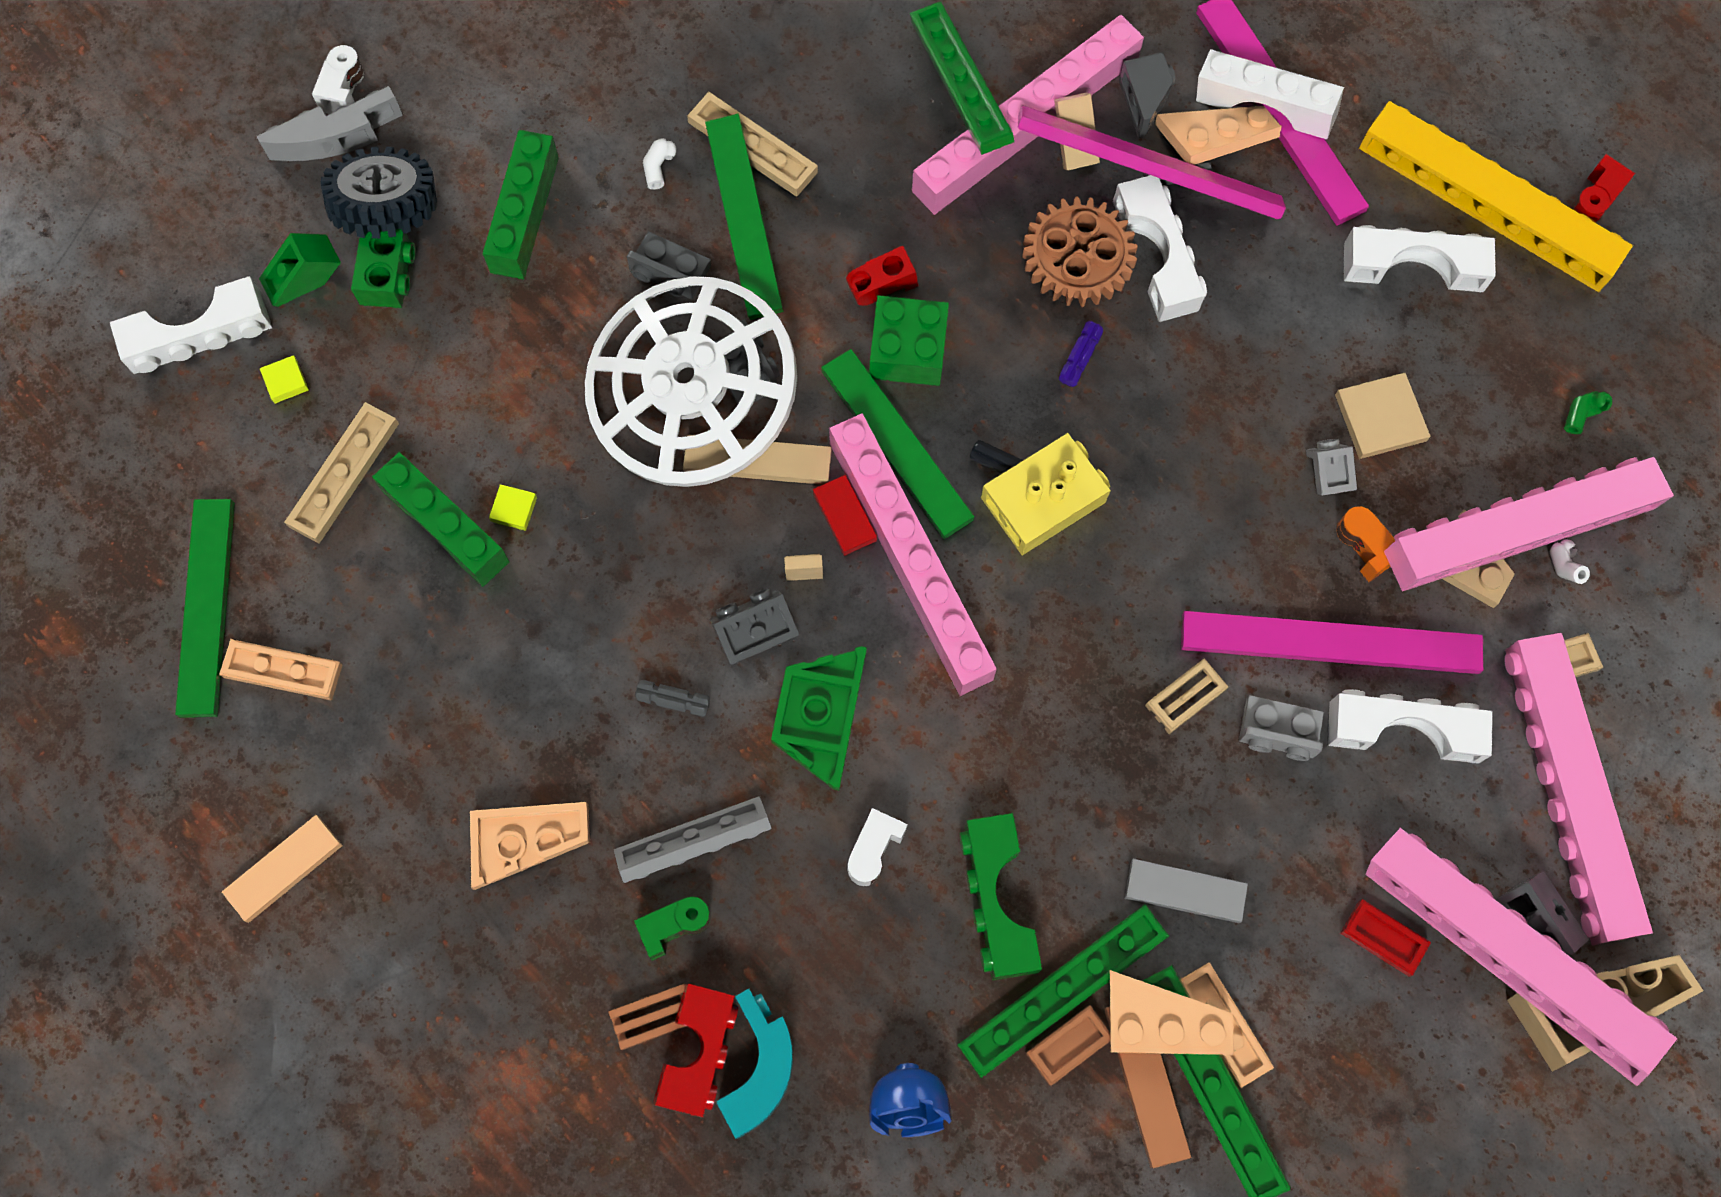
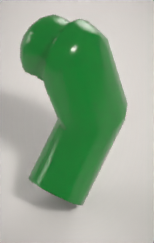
(1584, 407)

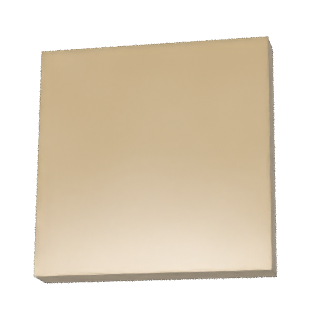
(1382, 415)

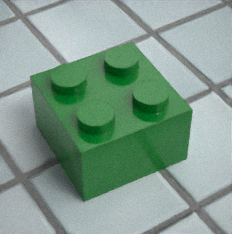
(908, 340)

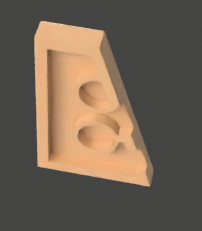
(1217, 132)
(522, 837)
(1165, 1022)

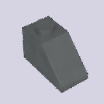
(1146, 88)

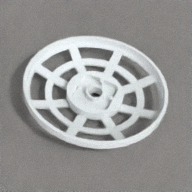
(698, 395)

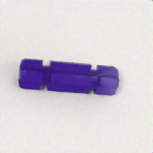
(1081, 354)

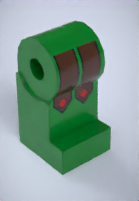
(670, 922)

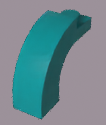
(765, 1089)

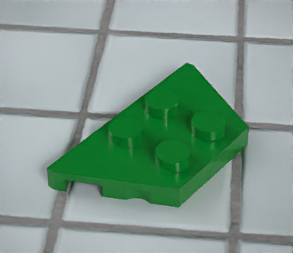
(819, 712)

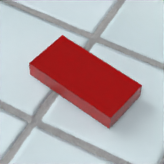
(844, 515)
(1385, 937)

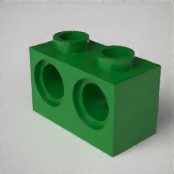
(374, 267)

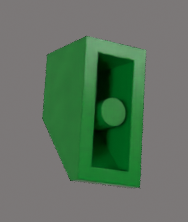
(299, 267)

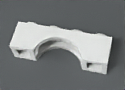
(1305, 101)
(1146, 206)
(1461, 260)
(233, 314)
(1457, 732)

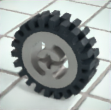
(353, 195)

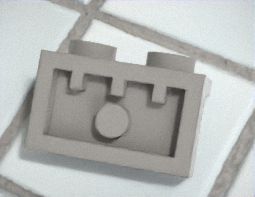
(1282, 728)

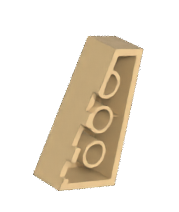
(1650, 985)

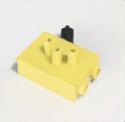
(1043, 492)

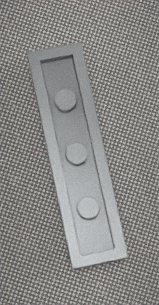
(691, 839)

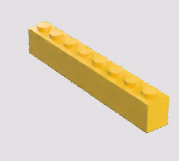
(1495, 196)

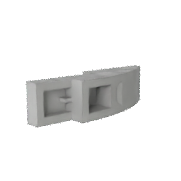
(321, 136)

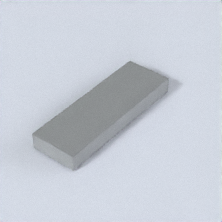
(1186, 891)

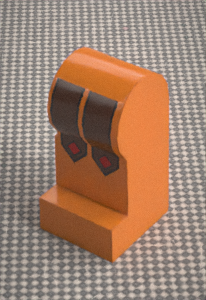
(1368, 538)

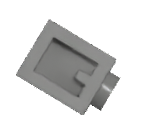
(1333, 467)

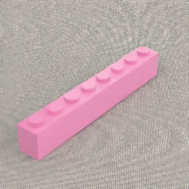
(1081, 71)
(1526, 523)
(912, 555)
(1577, 790)
(1521, 956)

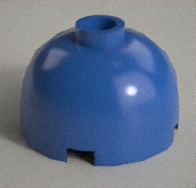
(909, 1101)

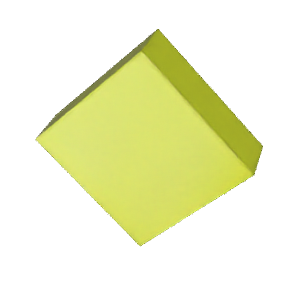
(284, 379)
(513, 507)

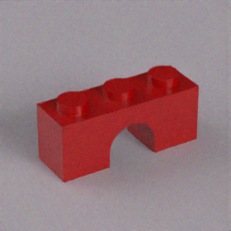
(691, 1087)

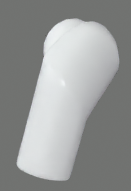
(653, 160)
(1564, 566)

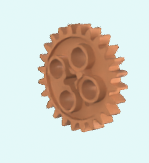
(1061, 228)

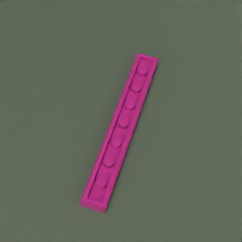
(1308, 152)
(1150, 162)
(1332, 642)

